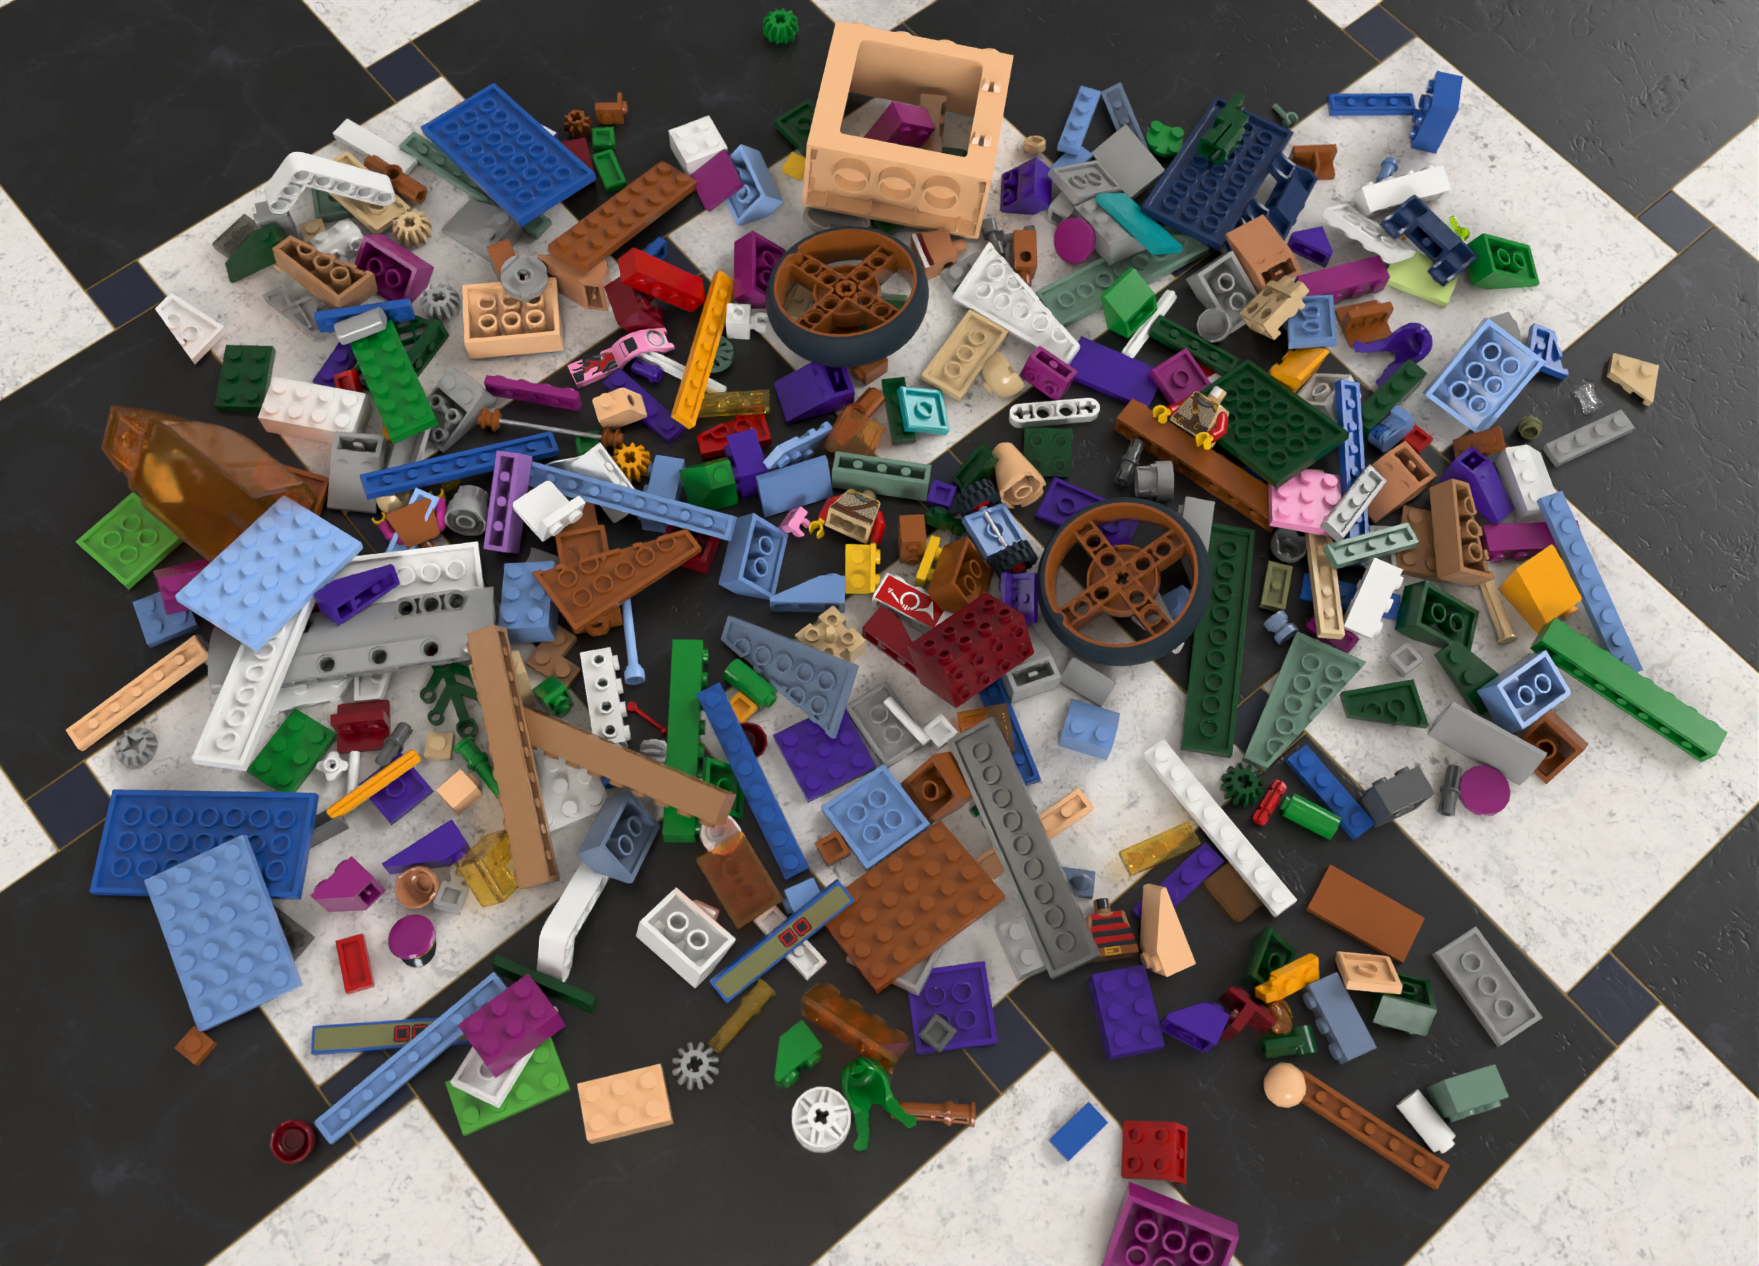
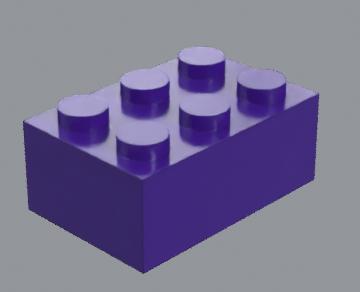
(1125, 1012)

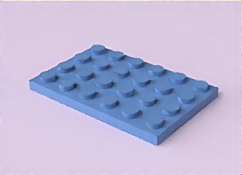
(223, 933)

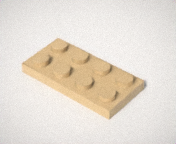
(373, 216)
(964, 354)

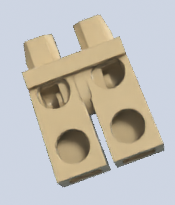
(1274, 306)

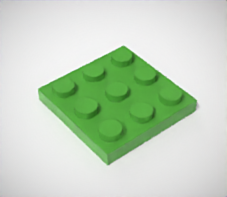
(129, 541)

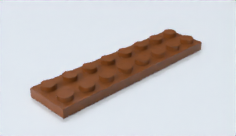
(622, 217)

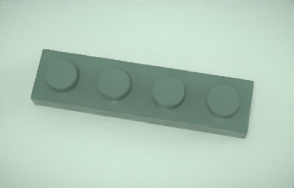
(1371, 545)

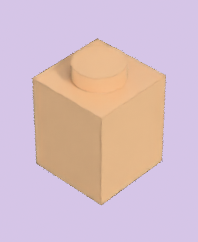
(460, 791)

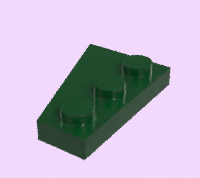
(1466, 673)
(1386, 703)

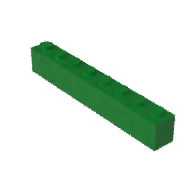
(1629, 690)
(685, 728)

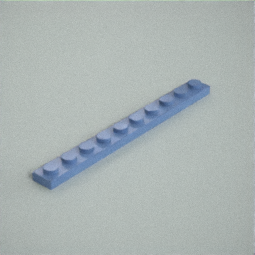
(635, 501)

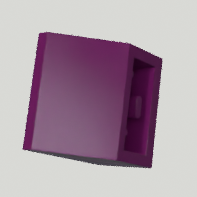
(348, 888)

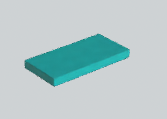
(1138, 224)

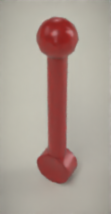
(632, 707)

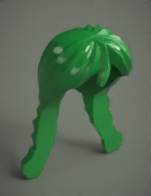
(866, 1083)

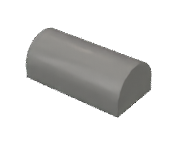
(360, 326)

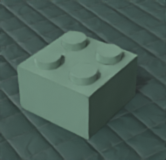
(1468, 1093)

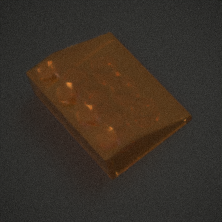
(854, 1026)

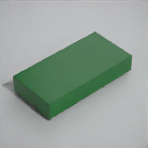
(609, 171)

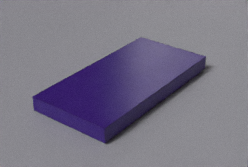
(1113, 373)
(1066, 499)

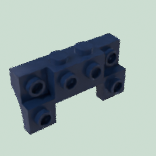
(1287, 197)
(1432, 238)

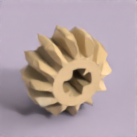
(411, 228)

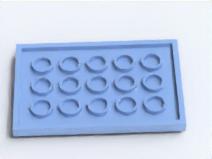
(269, 573)

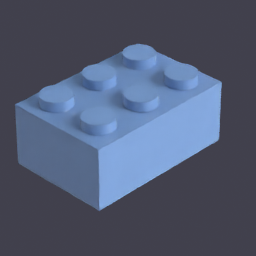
(525, 606)
(1524, 692)

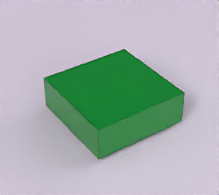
(603, 138)
(584, 444)

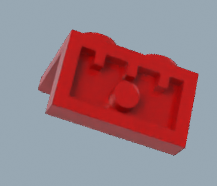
(1154, 1151)

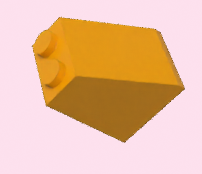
(1542, 589)

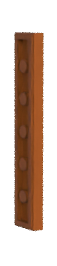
(1373, 1132)

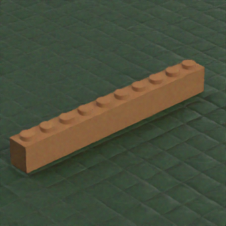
(512, 758)
(628, 768)

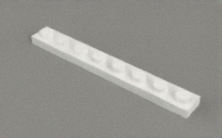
(1219, 828)

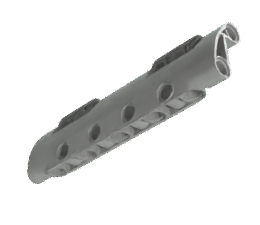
(372, 632)

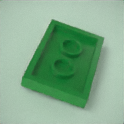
(292, 753)

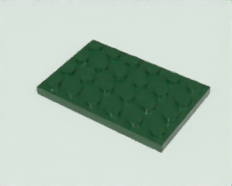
(1272, 425)

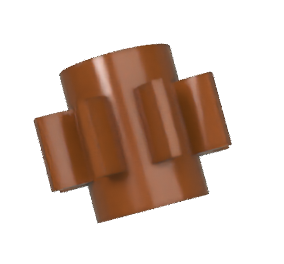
(577, 123)

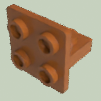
(1365, 321)

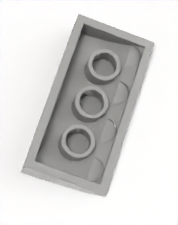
(1486, 743)

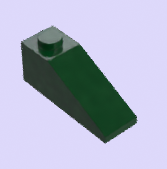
(254, 253)

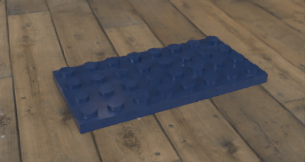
(1208, 197)

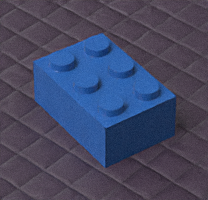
(1435, 111)

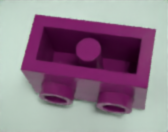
(1048, 373)

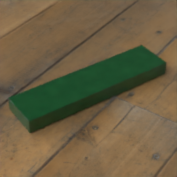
(1202, 351)
(547, 984)

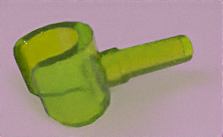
(1459, 231)

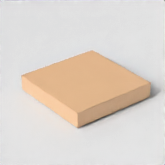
(1368, 972)

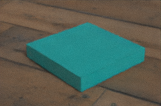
(923, 410)

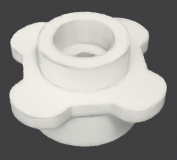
(336, 772)

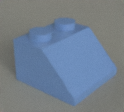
(1089, 729)

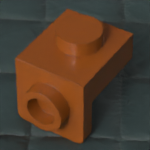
(611, 112)

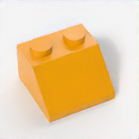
(1298, 366)

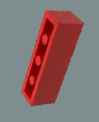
(661, 280)

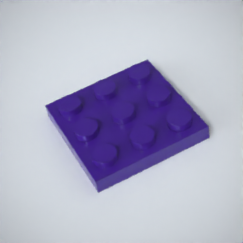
(823, 762)
(960, 998)

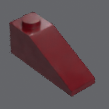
(890, 636)

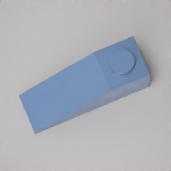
(812, 595)

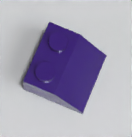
(1196, 1025)

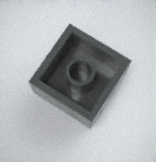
(1396, 796)

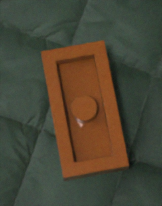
(1485, 441)

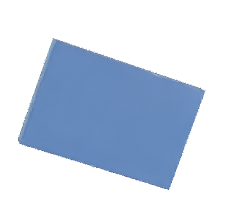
(1314, 324)
(794, 486)

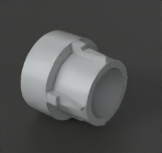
(1155, 481)
(468, 511)

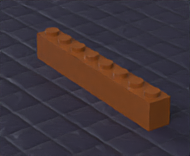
(1201, 466)

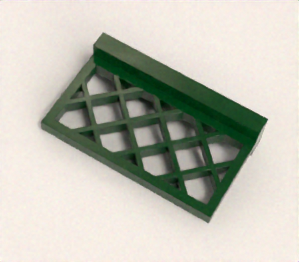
(425, 344)

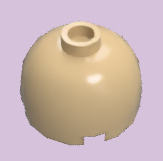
(1001, 377)

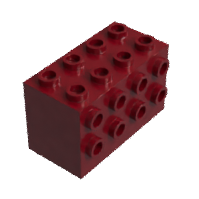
(971, 649)

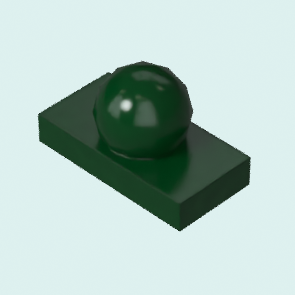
(976, 467)

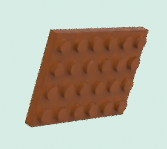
(912, 906)

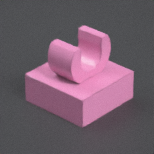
(793, 520)

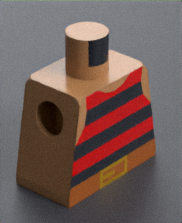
(1111, 932)

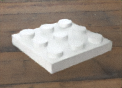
(568, 793)

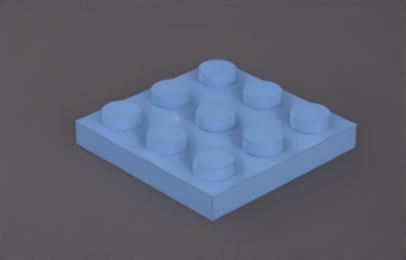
(875, 817)

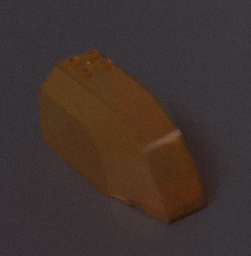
(198, 475)

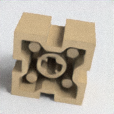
(833, 636)

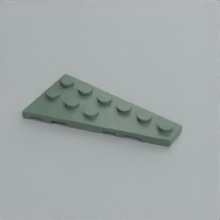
(1303, 688)

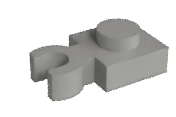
(452, 894)

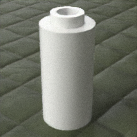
(1427, 1122)

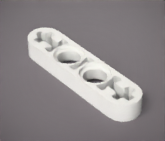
(1055, 416)

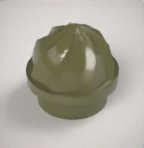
(1530, 427)

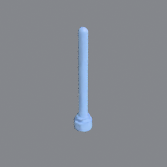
(634, 673)

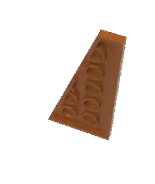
(607, 579)

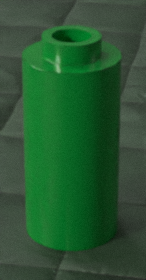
(750, 684)
(1310, 815)

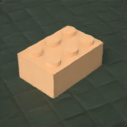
(625, 1104)

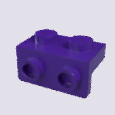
(1021, 594)

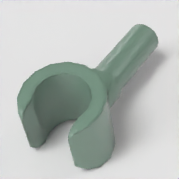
(1288, 118)

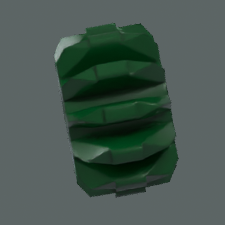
(1251, 787)

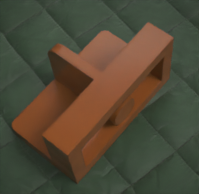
(1315, 158)

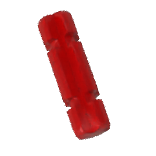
(1269, 802)

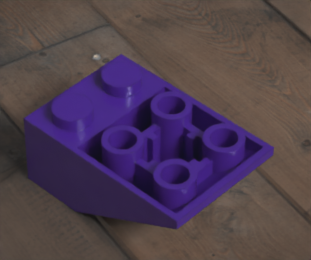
(814, 391)
(1485, 484)

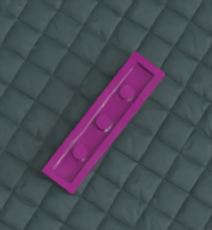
(533, 393)

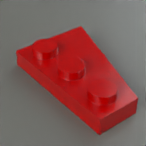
(713, 440)

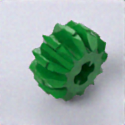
(780, 26)

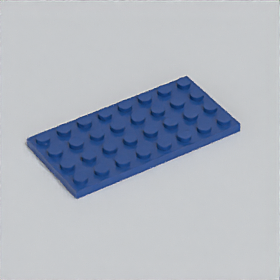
(508, 154)
(163, 828)

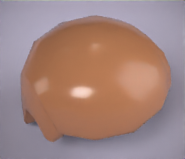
(416, 887)

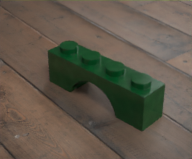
(1390, 394)

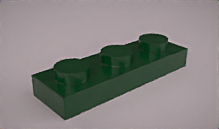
(893, 411)

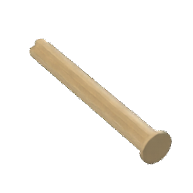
(1497, 613)

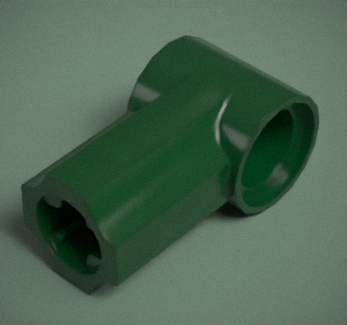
(1296, 1043)

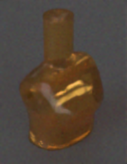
(1282, 1015)

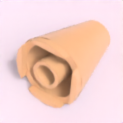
(1016, 477)

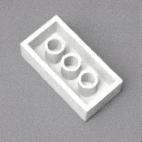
(313, 410)

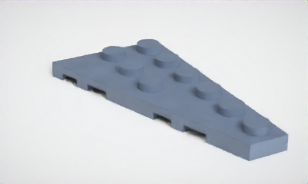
(801, 673)

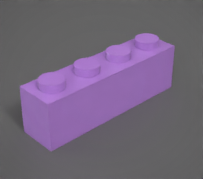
(508, 484)

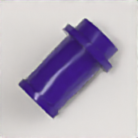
(647, 370)

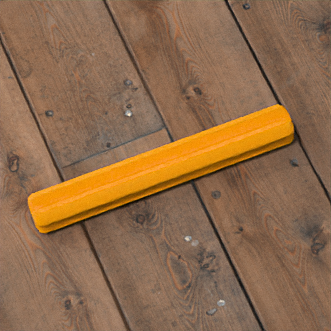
(374, 784)

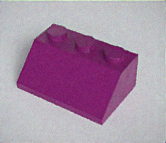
(753, 265)
(395, 269)
(175, 578)

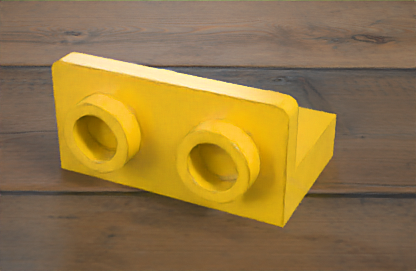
(860, 569)

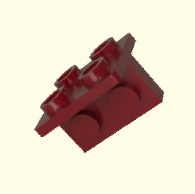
(361, 726)
(1244, 1012)

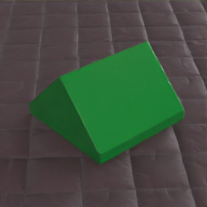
(722, 776)

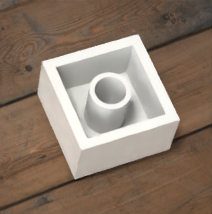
(696, 143)

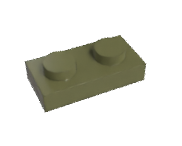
(1275, 586)

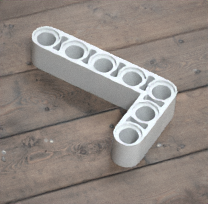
(306, 170)
(565, 921)

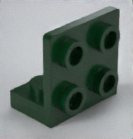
(1048, 450)

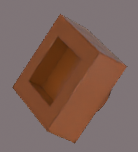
(832, 848)
(196, 1046)

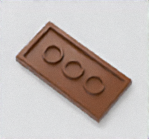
(1365, 914)

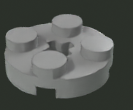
(528, 289)

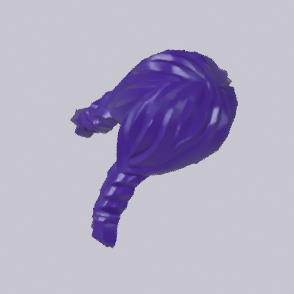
(1407, 342)

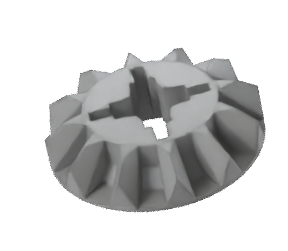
(147, 747)

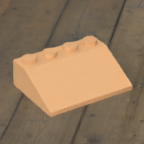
(506, 326)

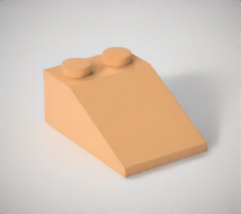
(1161, 935)

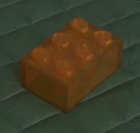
(738, 879)

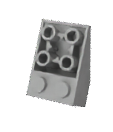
(456, 407)
(350, 457)
(1034, 674)

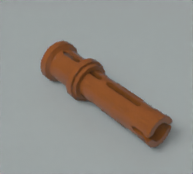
(946, 1113)

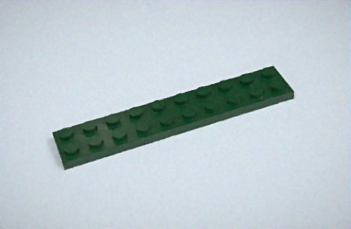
(1218, 646)

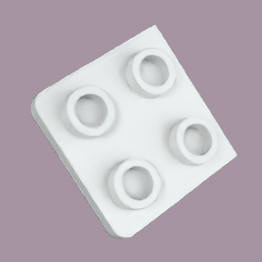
(548, 510)

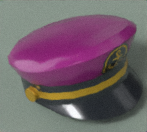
(413, 940)

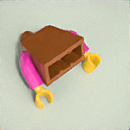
(411, 523)

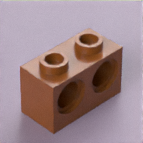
(911, 539)

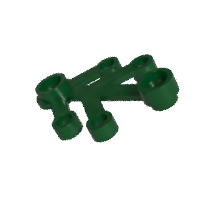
(452, 690)

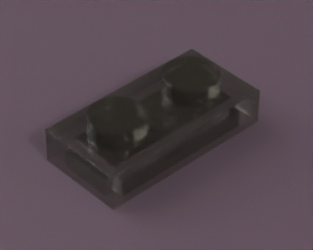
(235, 236)

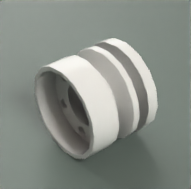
(814, 1135)

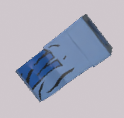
(1392, 429)

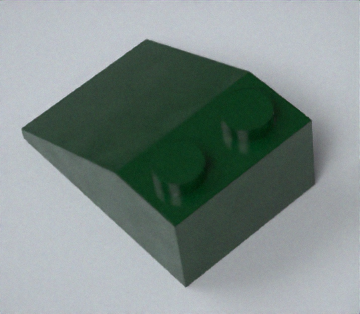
(1435, 616)

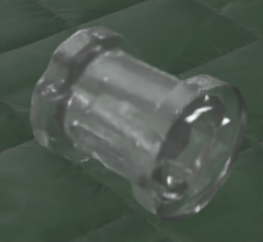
(1588, 398)

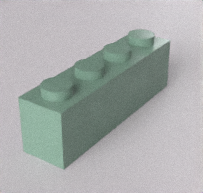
(881, 476)

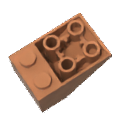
(1262, 253)
(579, 287)
(1406, 478)

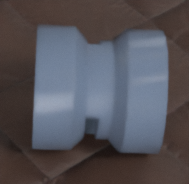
(1279, 625)

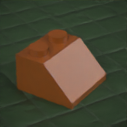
(1555, 739)
(938, 787)

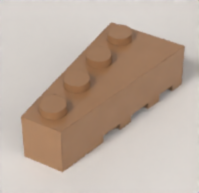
(323, 275)
(1457, 535)

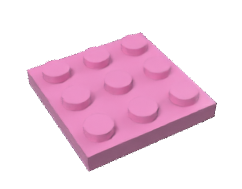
(1304, 501)

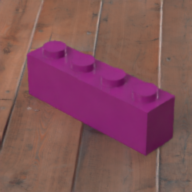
(1348, 279)
(1516, 540)

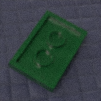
(244, 377)

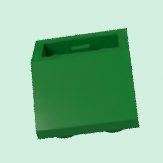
(1128, 303)
(796, 1052)

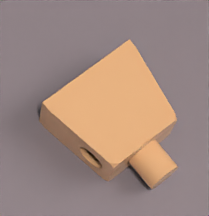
(615, 408)

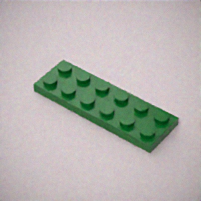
(393, 384)

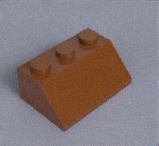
(959, 576)

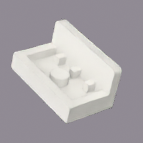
(340, 240)

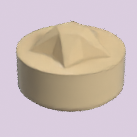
(1034, 144)

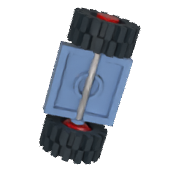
(994, 529)

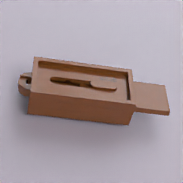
(580, 541)

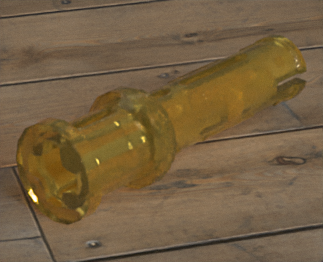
(749, 1006)

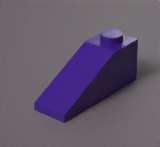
(355, 592)
(435, 850)

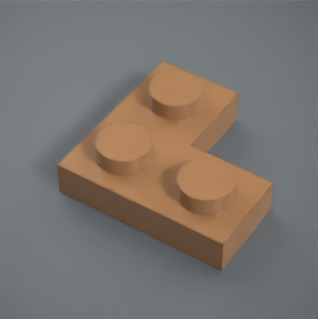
(549, 658)

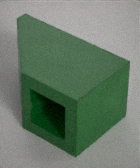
(553, 697)

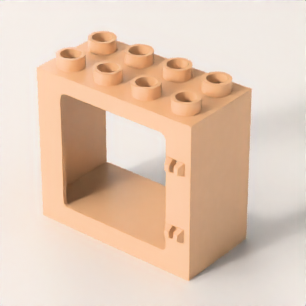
(897, 180)

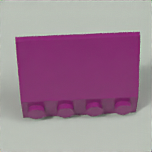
(1167, 1233)

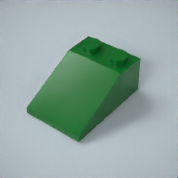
(1501, 264)

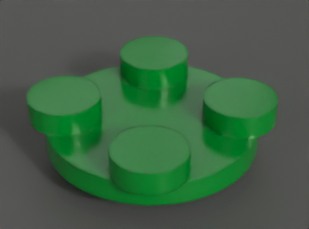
(1164, 139)

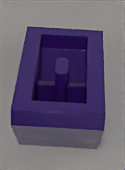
(1311, 245)

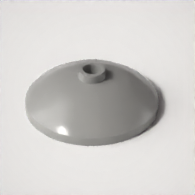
(821, 219)

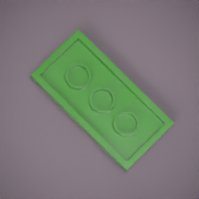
(538, 1082)

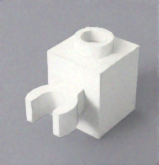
(740, 321)

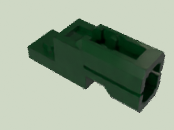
(1226, 131)

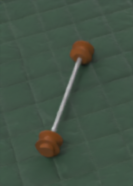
(495, 420)

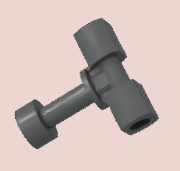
(998, 238)

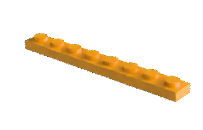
(703, 350)

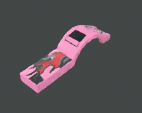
(608, 361)

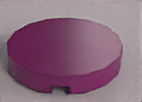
(1074, 240)
(1484, 790)

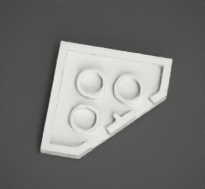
(308, 695)

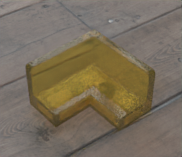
(486, 869)

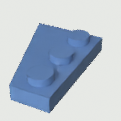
(797, 448)

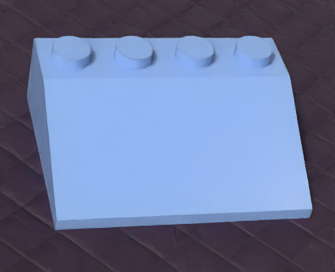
(1483, 376)

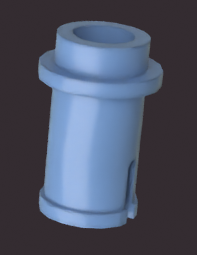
(1388, 167)

